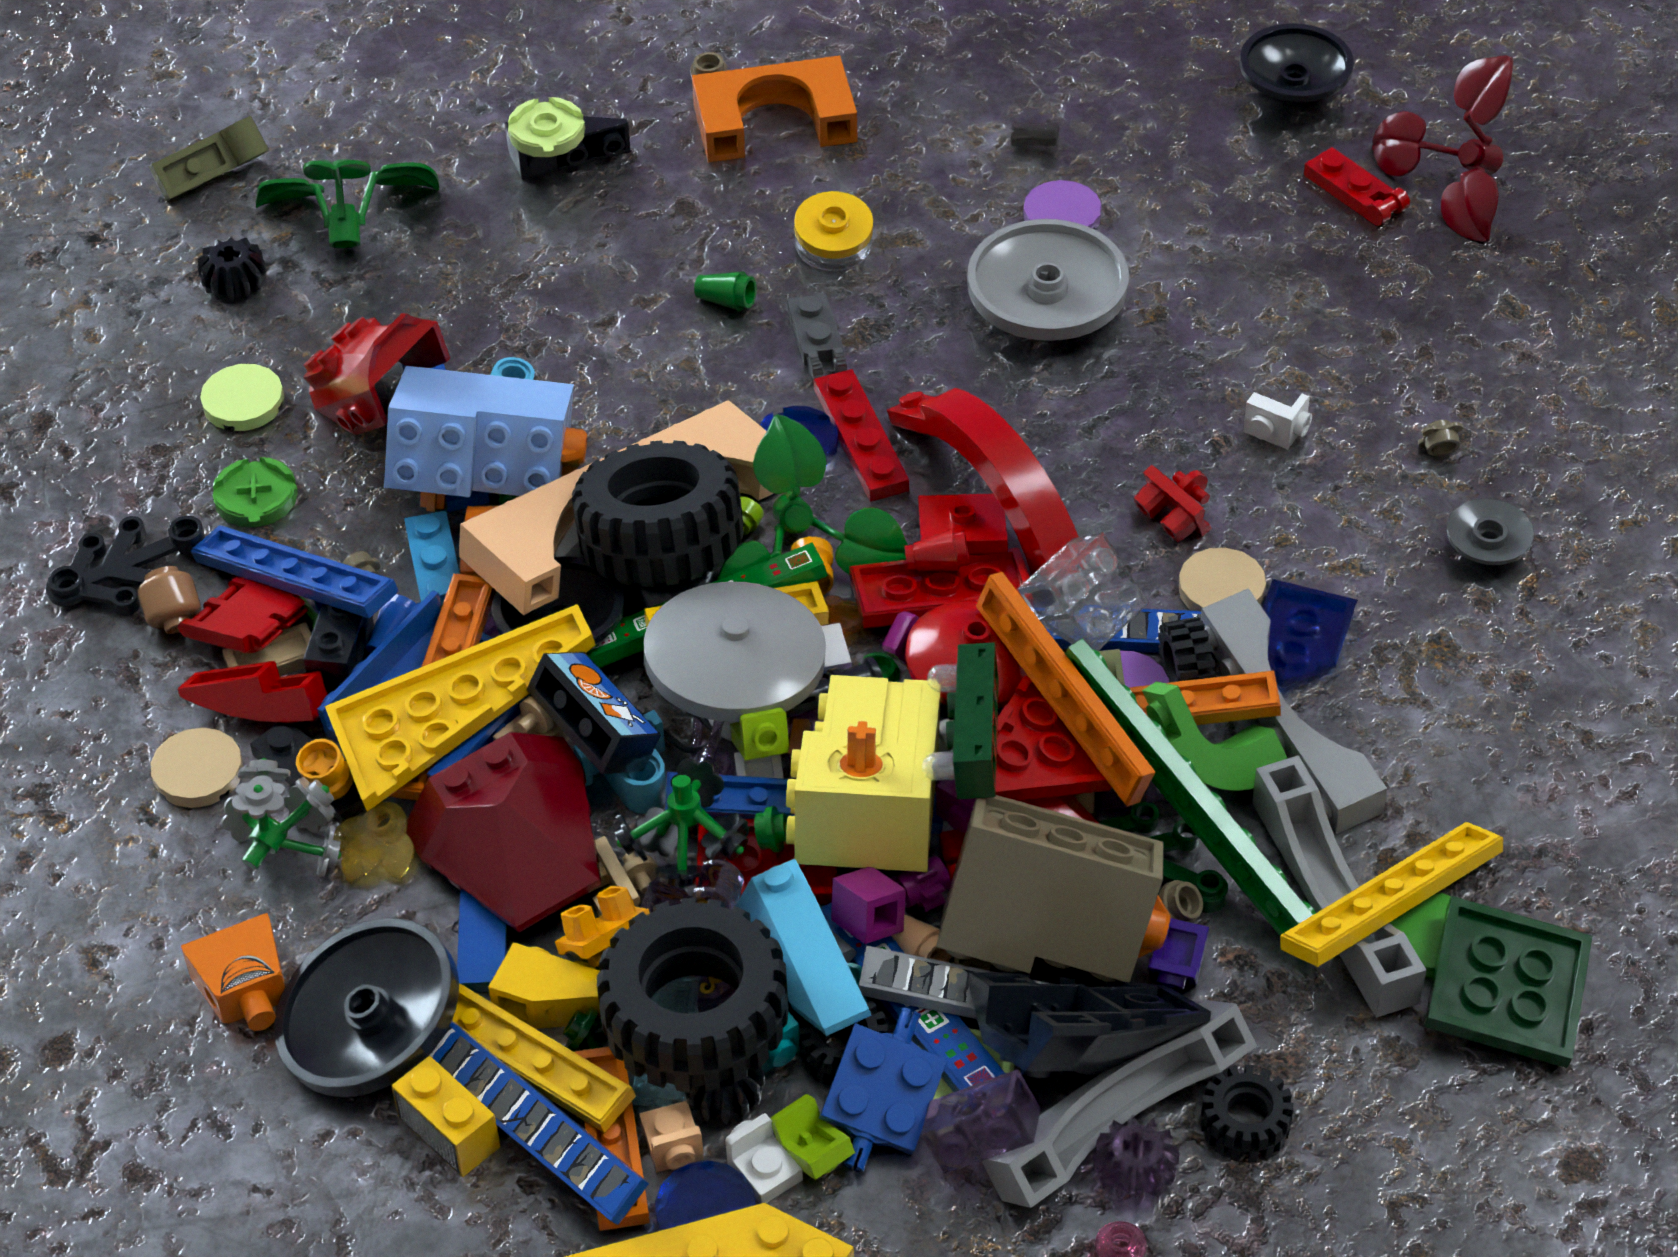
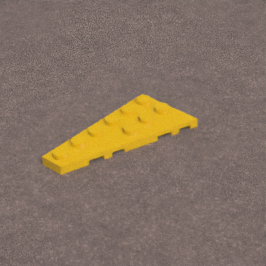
(426, 713)

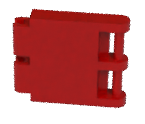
(244, 616)

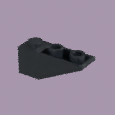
(601, 140)

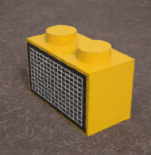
(446, 1116)

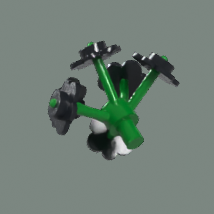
(668, 829)

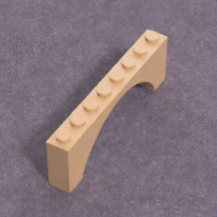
(519, 539)

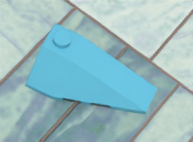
(816, 970)

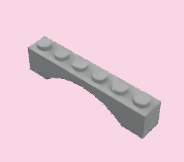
(1344, 777)
(1295, 817)
(1074, 1124)

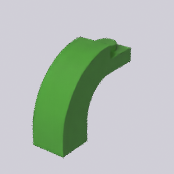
(1218, 765)

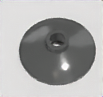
(1490, 531)

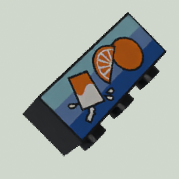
(593, 712)

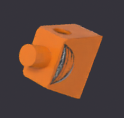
(238, 972)

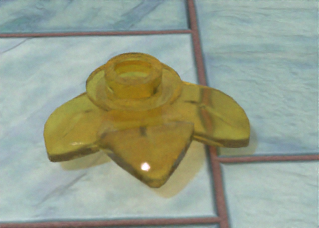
(370, 846)

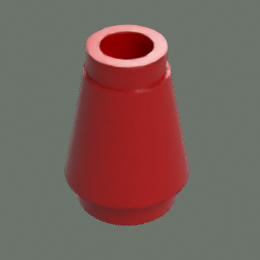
(939, 552)

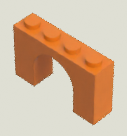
(812, 85)

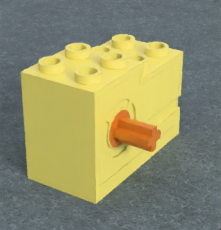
(862, 776)

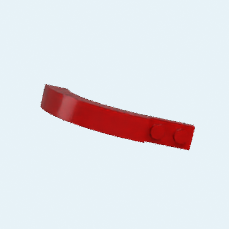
(1002, 462)

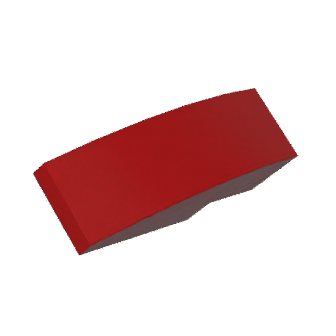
(257, 693)

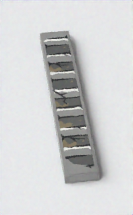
(918, 981)

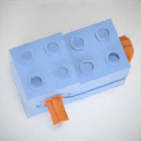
(478, 435)

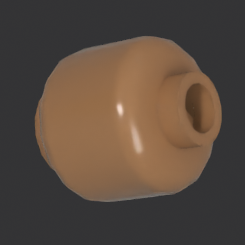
(168, 598)

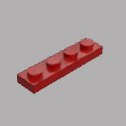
(861, 435)

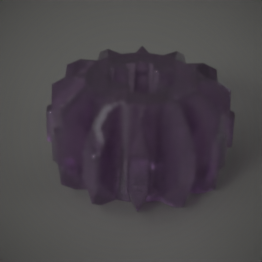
(1136, 1159)

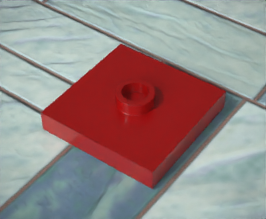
(975, 514)

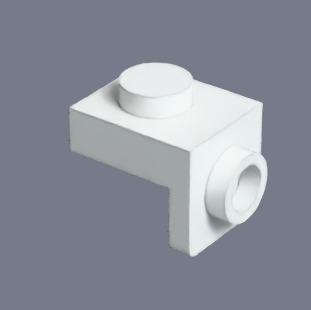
(1277, 421)

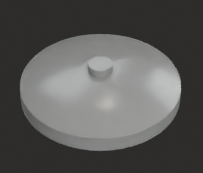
(1048, 279)
(734, 650)

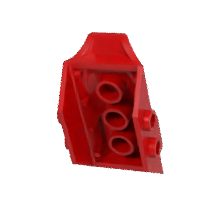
(346, 373)

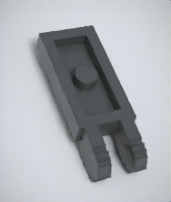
(816, 333)

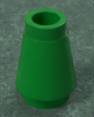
(729, 290)

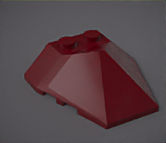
(511, 827)

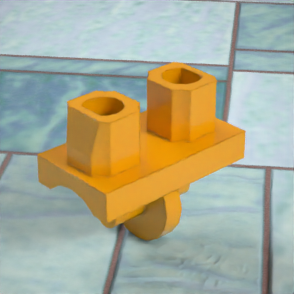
(591, 936)

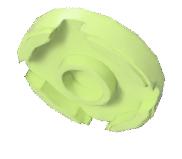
(546, 127)
(242, 397)

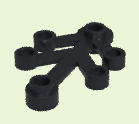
(76, 583)

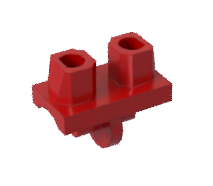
(1181, 499)

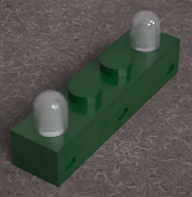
(974, 725)

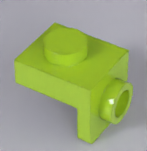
(761, 734)
(809, 1140)

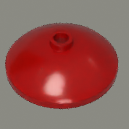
(936, 641)

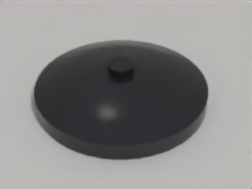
(366, 1007)

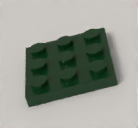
(1508, 982)

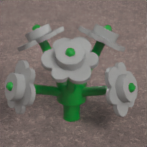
(255, 801)

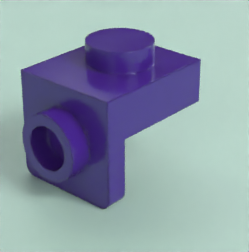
(1180, 955)

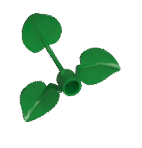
(343, 220)
(795, 459)

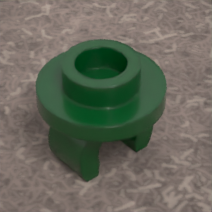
(581, 1030)

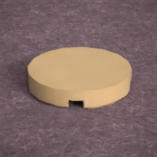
(1217, 575)
(196, 767)

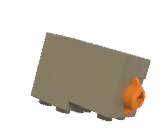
(1053, 892)

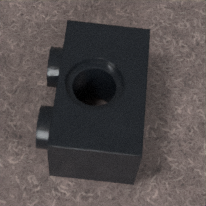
(337, 645)

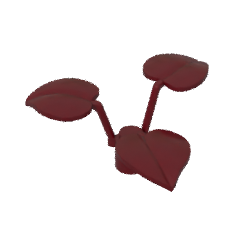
(1471, 203)

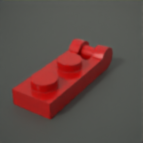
(1355, 186)

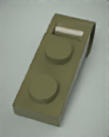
(209, 158)

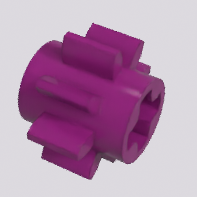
(925, 888)

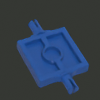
(882, 1089)

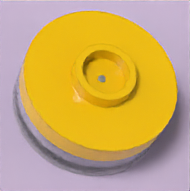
(833, 231)

